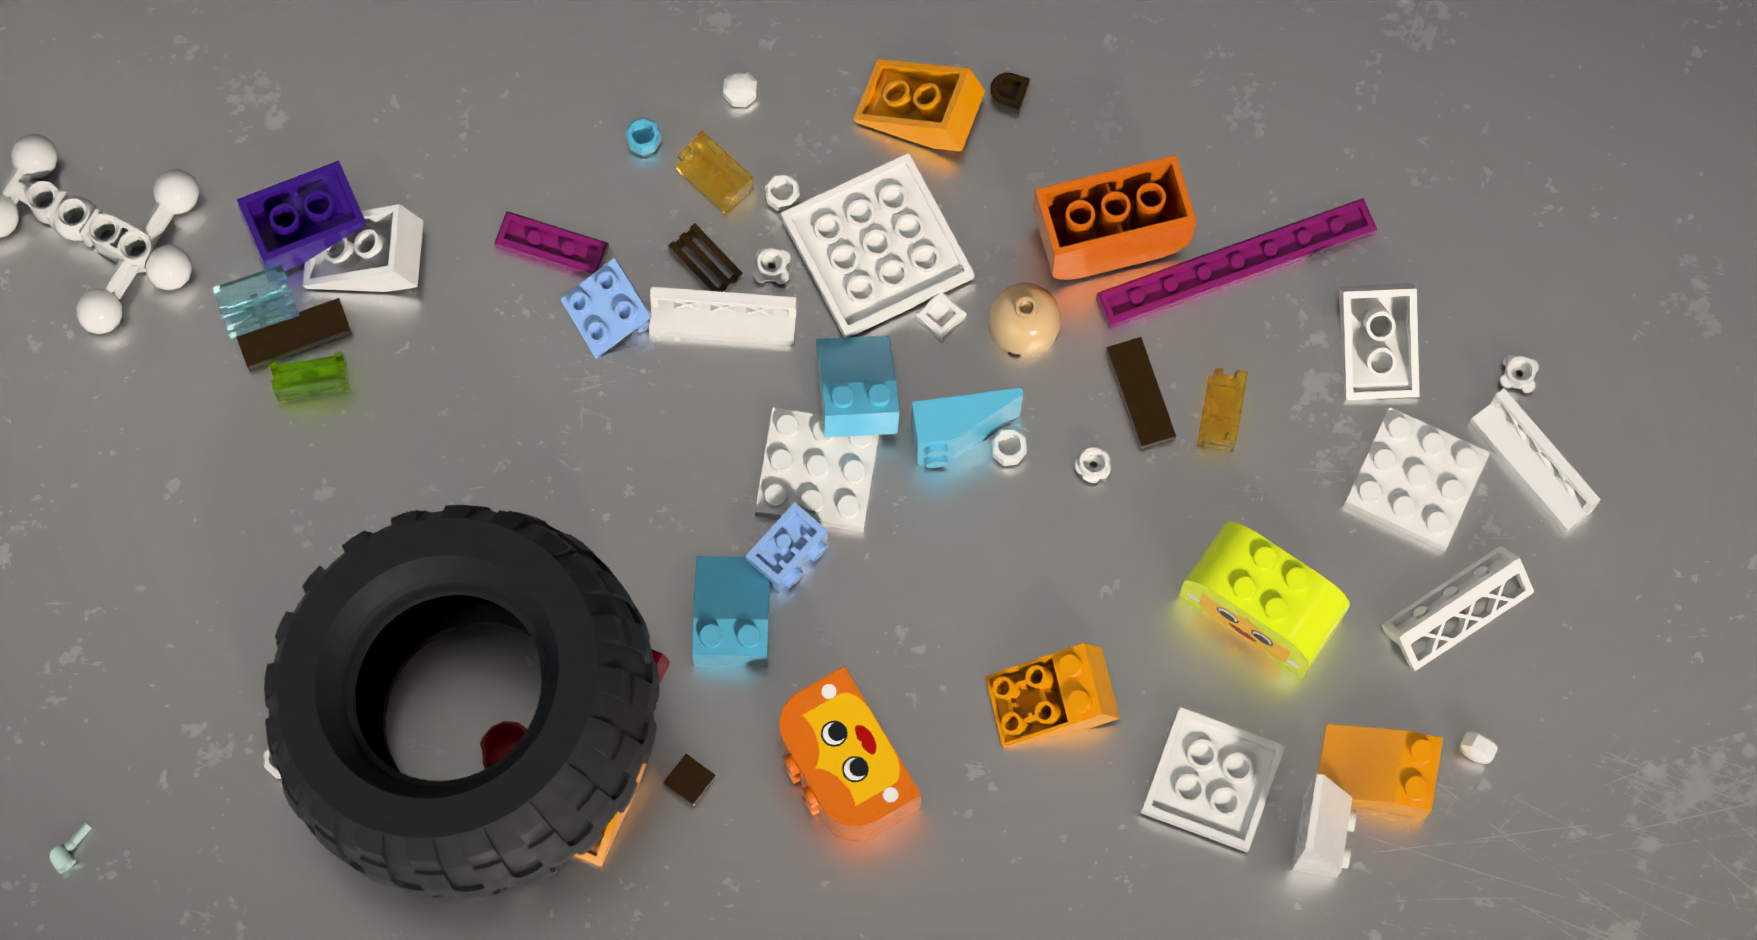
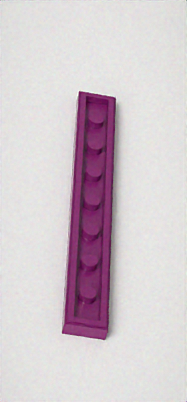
(1236, 263)

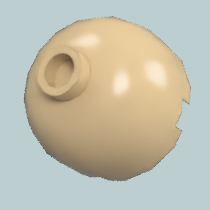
(1024, 319)

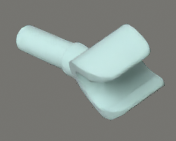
(61, 856)

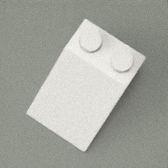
(373, 258)
(1379, 341)
(1323, 829)

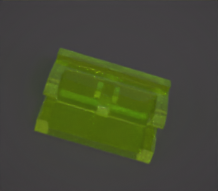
(310, 377)

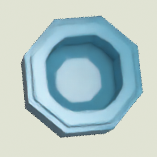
(643, 136)

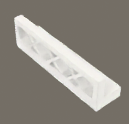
(723, 316)
(1535, 461)
(1457, 599)

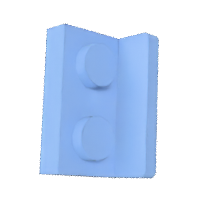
(788, 547)

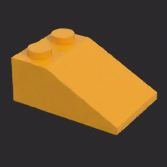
(921, 102)
(1383, 767)

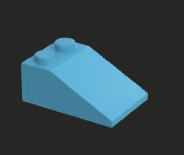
(857, 386)
(956, 424)
(730, 613)

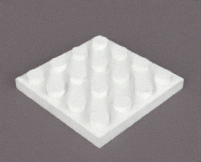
(877, 245)

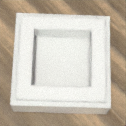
(941, 316)

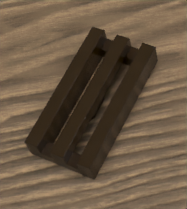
(685, 239)

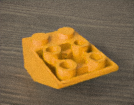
(1052, 695)

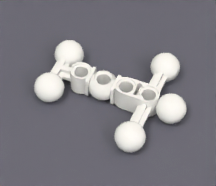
(166, 266)

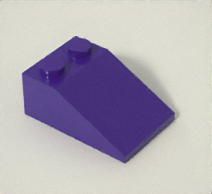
(301, 216)

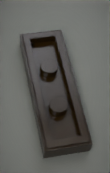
(295, 335)
(1141, 393)

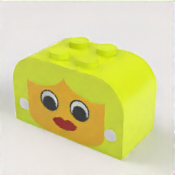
(1266, 596)

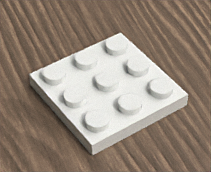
(817, 472)
(1417, 479)
(1213, 779)

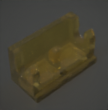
(714, 173)
(1222, 410)

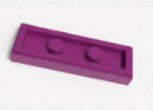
(551, 244)

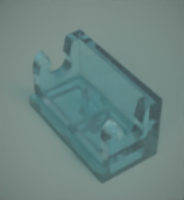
(255, 301)

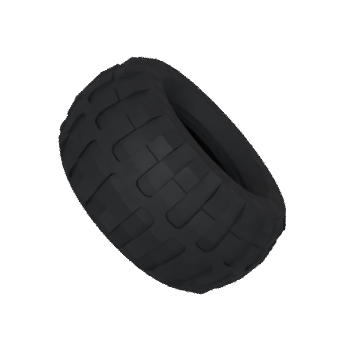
(367, 623)

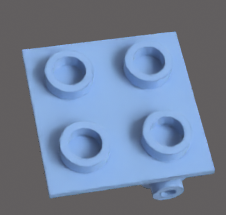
(606, 308)

